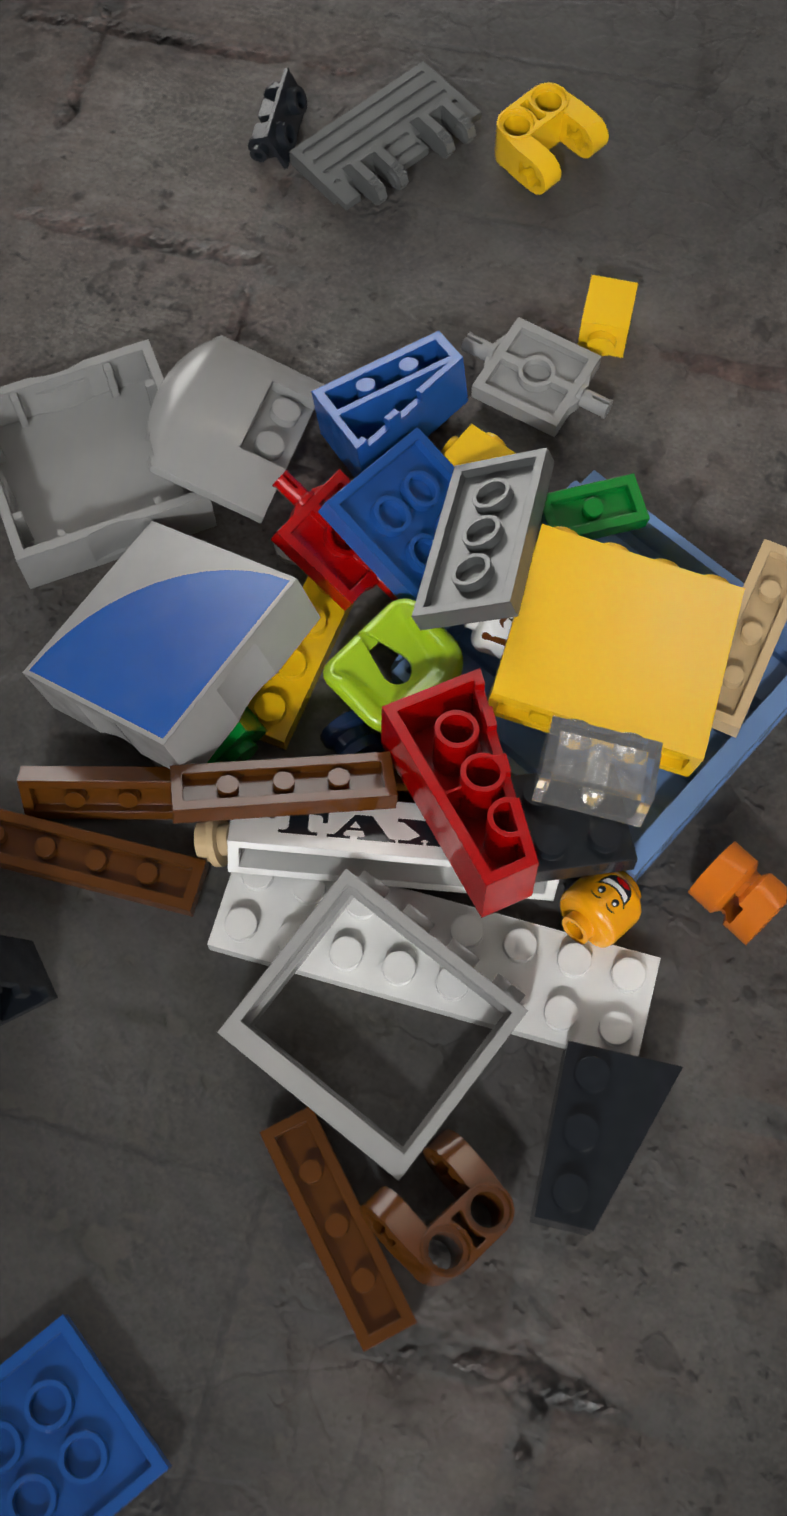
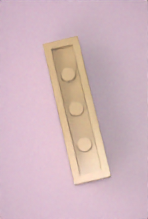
(755, 636)

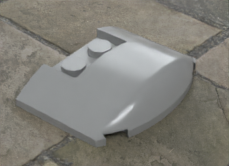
(229, 424)

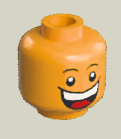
(600, 908)

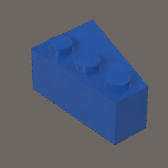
(389, 398)

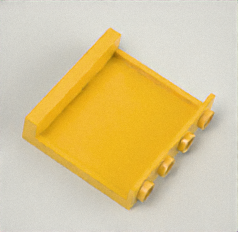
(618, 645)

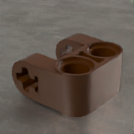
(468, 1181)

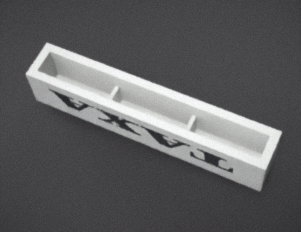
(385, 842)

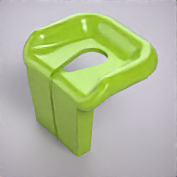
(359, 682)

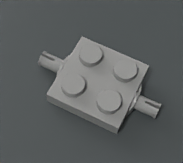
(536, 376)

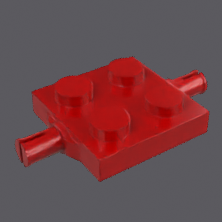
(318, 547)

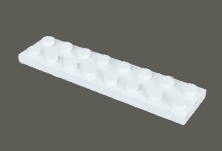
(568, 986)

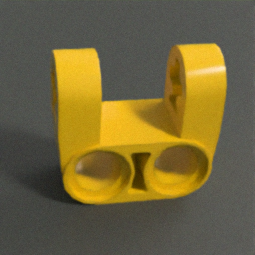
(539, 123)

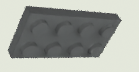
(484, 541)

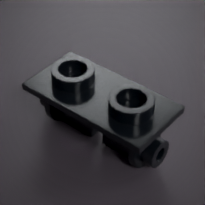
(280, 120)

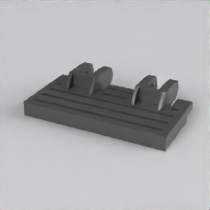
(386, 137)

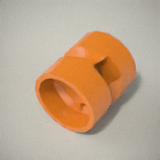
(739, 892)

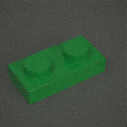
(598, 508)

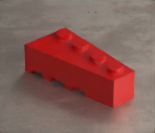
(463, 786)

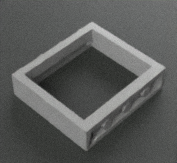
(312, 1091)

